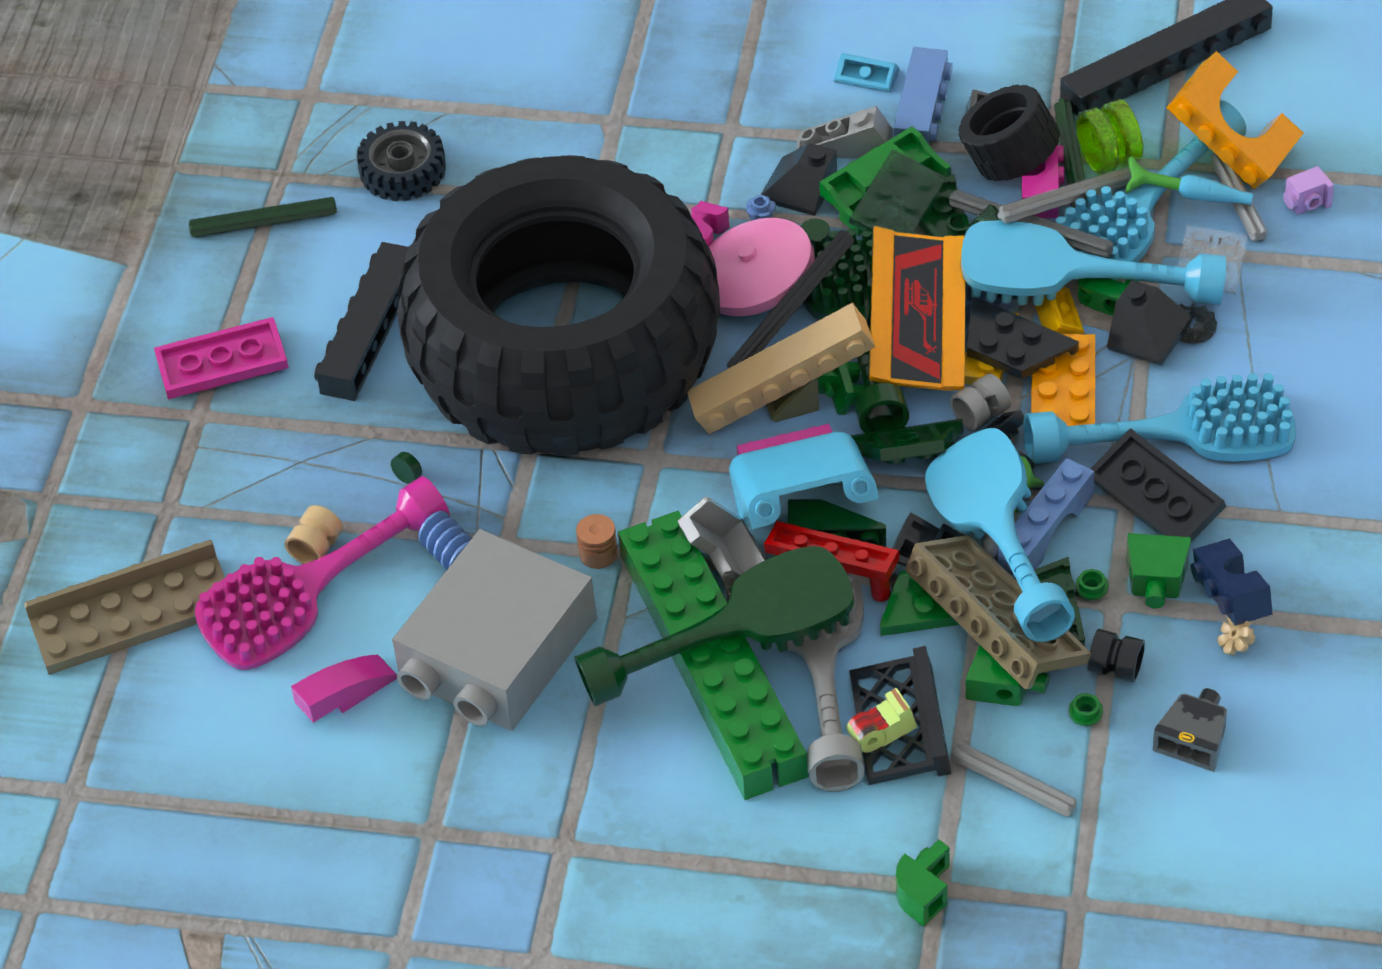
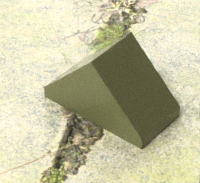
(795, 403)

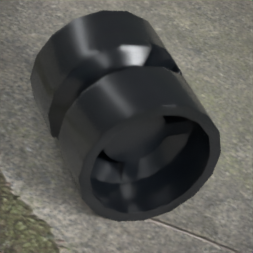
(1116, 655)

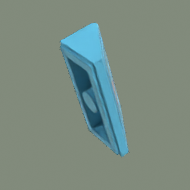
(866, 72)

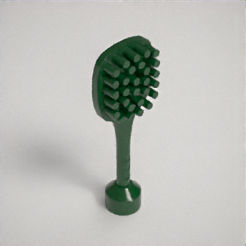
(850, 281)
(768, 602)

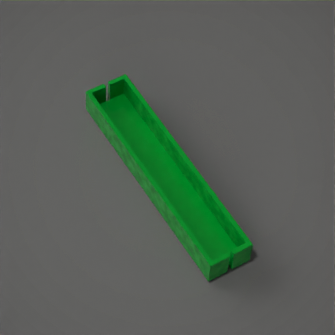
(721, 673)

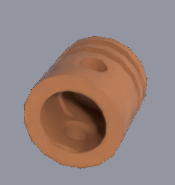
(597, 541)

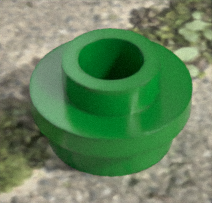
(1093, 578)
(1089, 703)

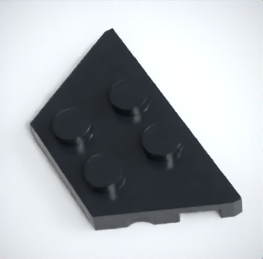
(1012, 341)

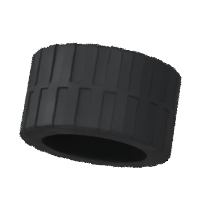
(1009, 132)

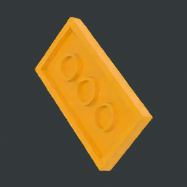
(1068, 384)

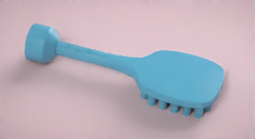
(1127, 217)
(1038, 262)
(1215, 421)
(976, 491)

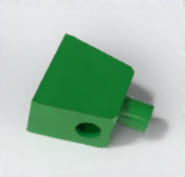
(1157, 566)
(993, 684)

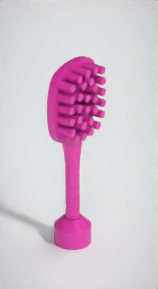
(274, 604)

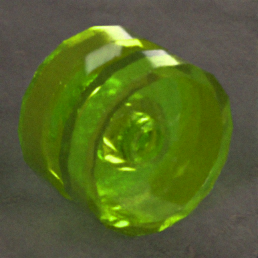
(1109, 136)

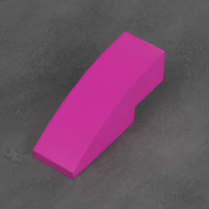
(341, 685)

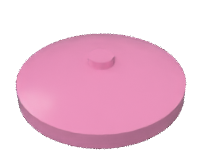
(759, 264)

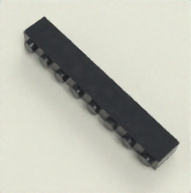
(1165, 53)

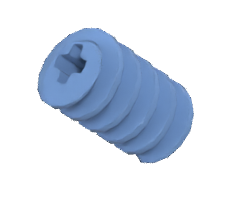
(443, 538)

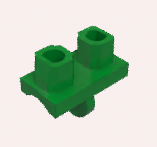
(840, 387)

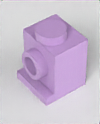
(1308, 191)

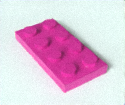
(221, 358)

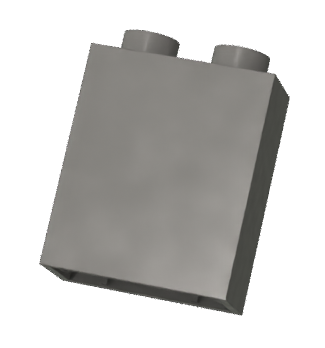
(494, 630)

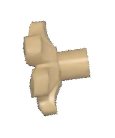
(1235, 637)

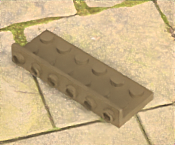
(982, 601)
(122, 607)

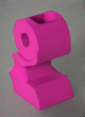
(710, 219)

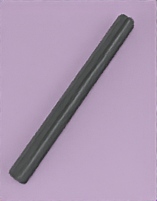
(1075, 238)

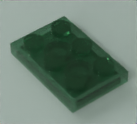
(897, 195)

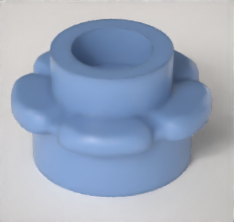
(760, 207)

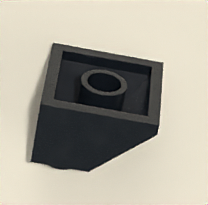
(798, 176)
(1146, 323)

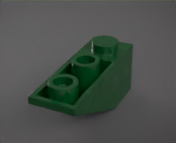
(835, 520)

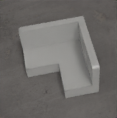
(721, 537)

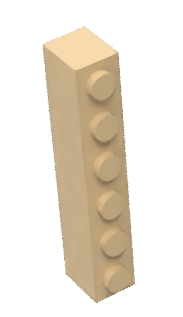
(780, 368)

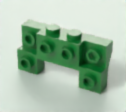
(848, 185)

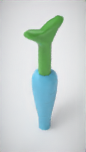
(1189, 186)

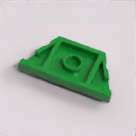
(912, 609)

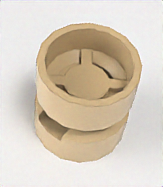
(314, 535)

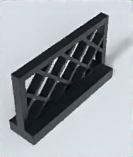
(926, 706)

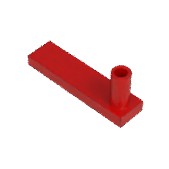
(855, 556)

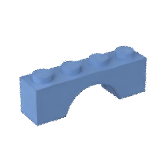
(1062, 495)

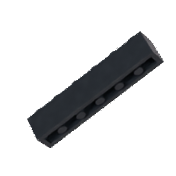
(363, 327)

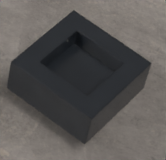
(1008, 423)

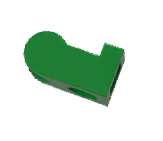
(1100, 293)

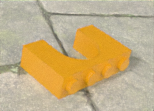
(1199, 110)

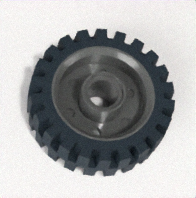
(401, 160)

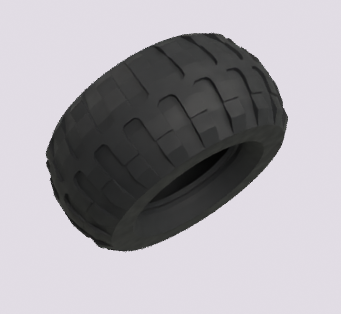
(575, 381)

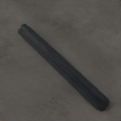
(794, 297)

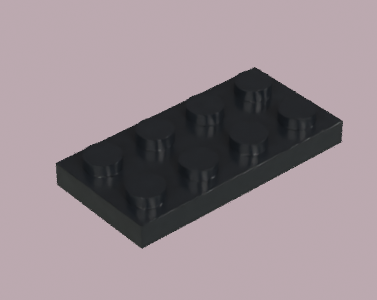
(1156, 488)

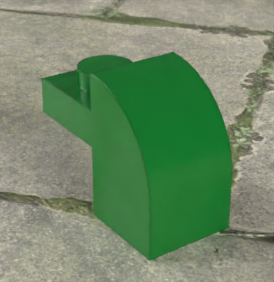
(918, 885)

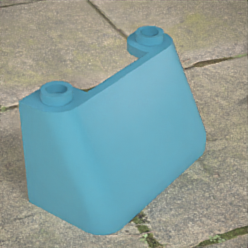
(796, 466)

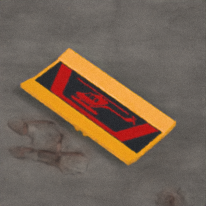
(917, 311)

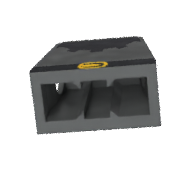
(1193, 730)

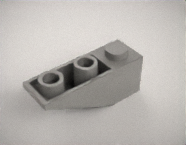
(851, 134)

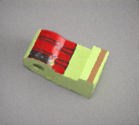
(882, 723)

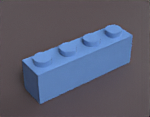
(923, 92)

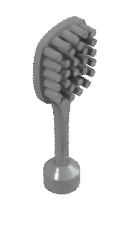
(834, 758)

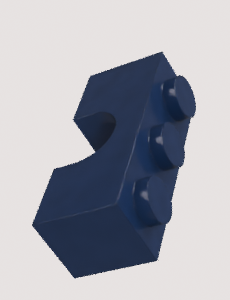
(1223, 576)

